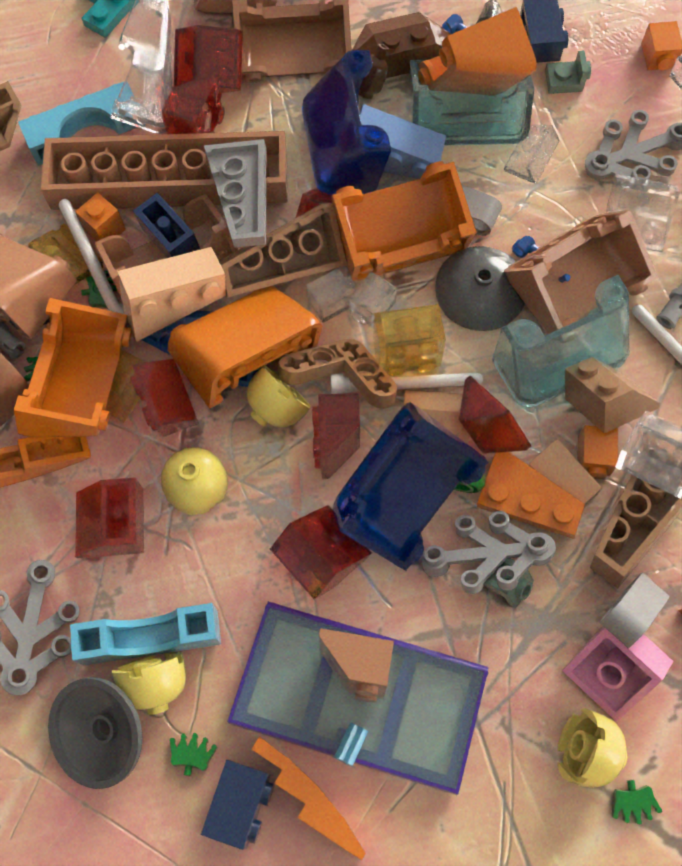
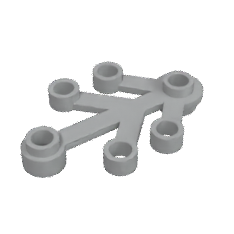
(633, 152)
(492, 553)
(30, 633)

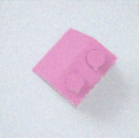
(617, 674)

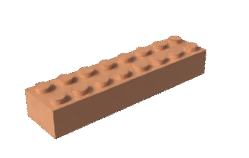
(139, 166)

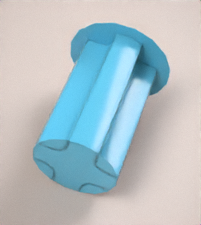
(351, 744)

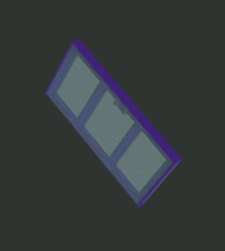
(413, 733)

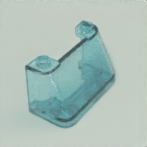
(472, 117)
(536, 363)

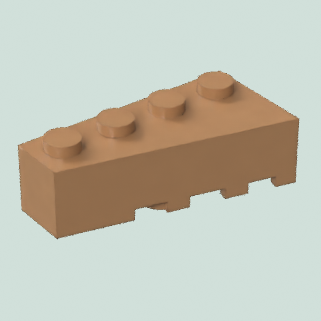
(291, 252)
(634, 529)

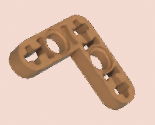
(302, 368)

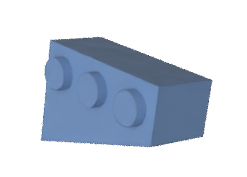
(411, 144)

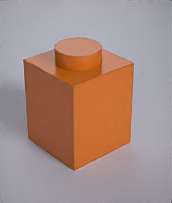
(661, 45)
(100, 218)
(598, 451)

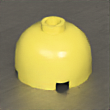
(274, 400)
(194, 480)
(152, 682)
(592, 748)

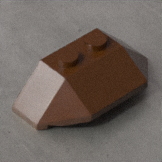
(407, 38)

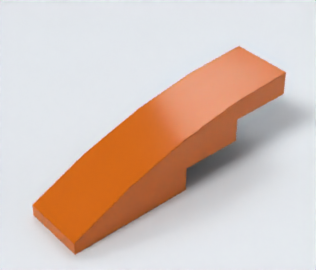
(40, 456)
(318, 809)

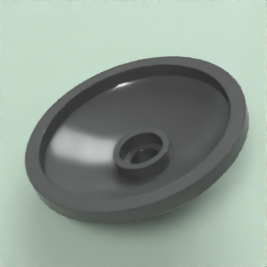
(474, 301)
(95, 732)

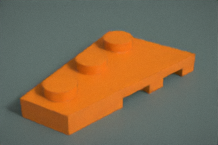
(529, 496)

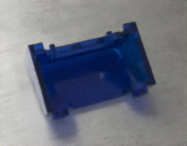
(338, 143)
(404, 485)

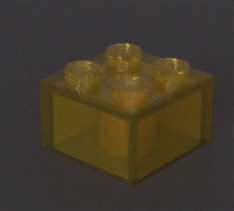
(409, 339)

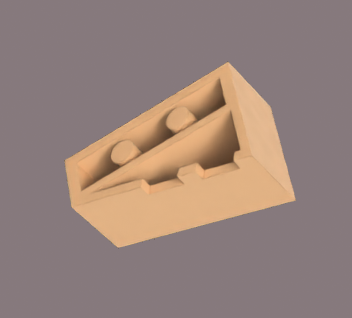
(170, 290)

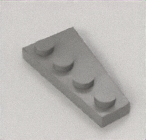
(241, 186)

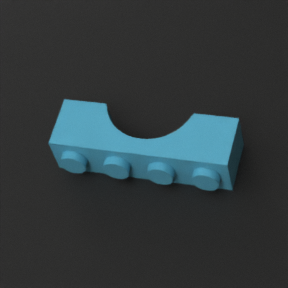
(71, 117)
(126, 639)

